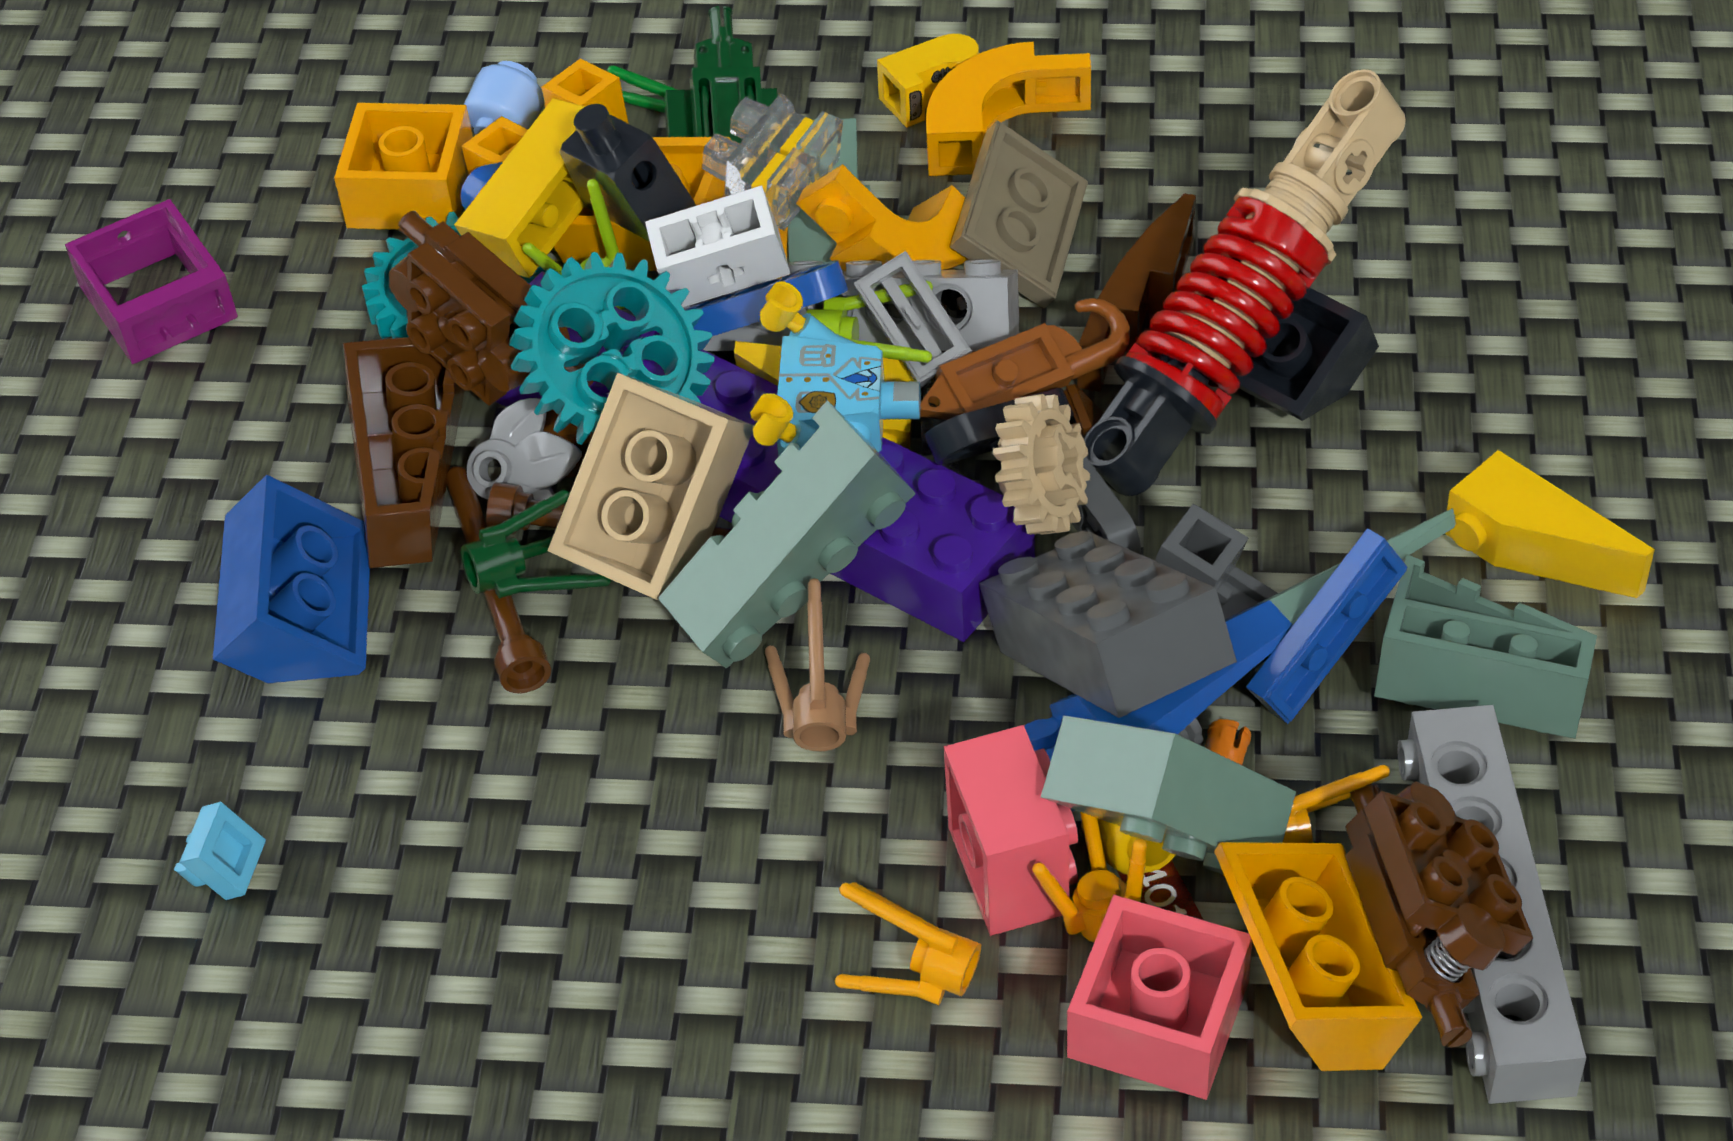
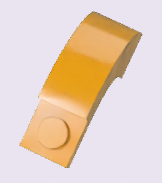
(995, 88)
(873, 232)

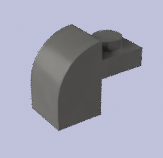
(1209, 552)

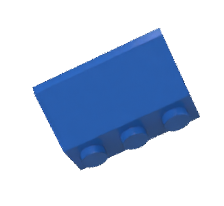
(292, 587)

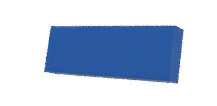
(1327, 626)

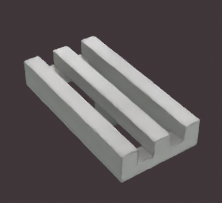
(884, 276)

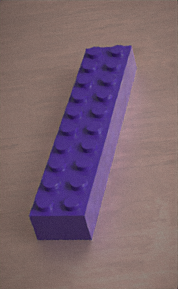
(921, 563)

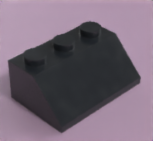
(1312, 356)

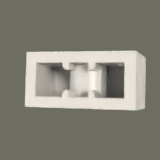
(719, 246)

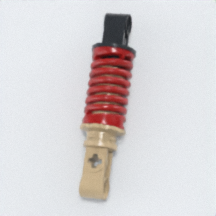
(1241, 287)

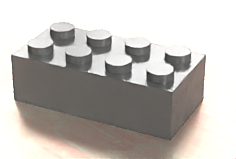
(1107, 622)

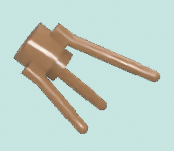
(818, 715)

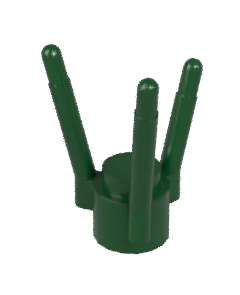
(498, 561)

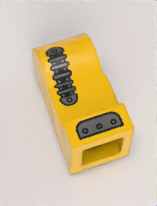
(912, 74)

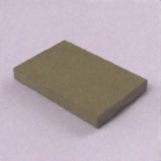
(1020, 212)

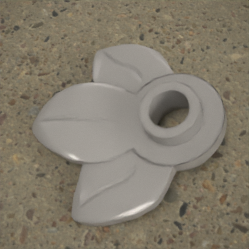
(524, 452)

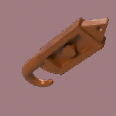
(1024, 365)

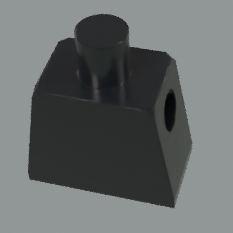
(618, 158)

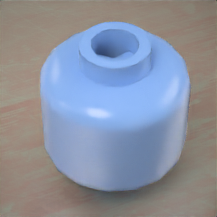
(504, 91)

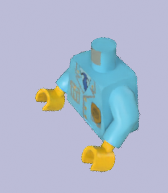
(820, 368)

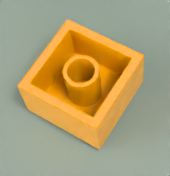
(402, 162)

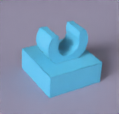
(221, 852)

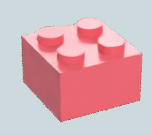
(1007, 827)
(1159, 996)

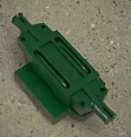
(718, 83)

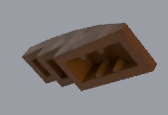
(1144, 279)

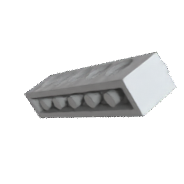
(987, 289)
(1544, 1054)

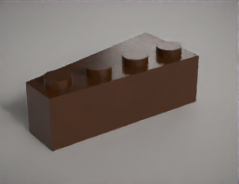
(403, 442)

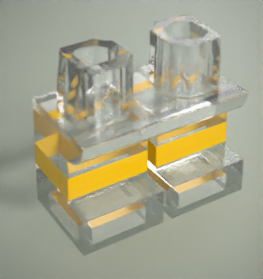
(776, 151)

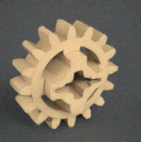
(1041, 464)

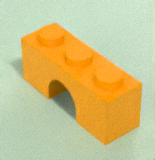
(577, 84)

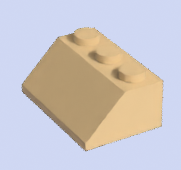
(649, 486)

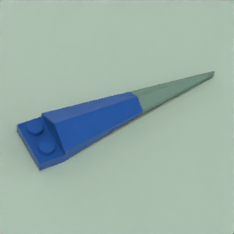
(1253, 637)

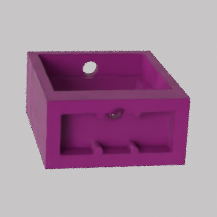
(167, 313)

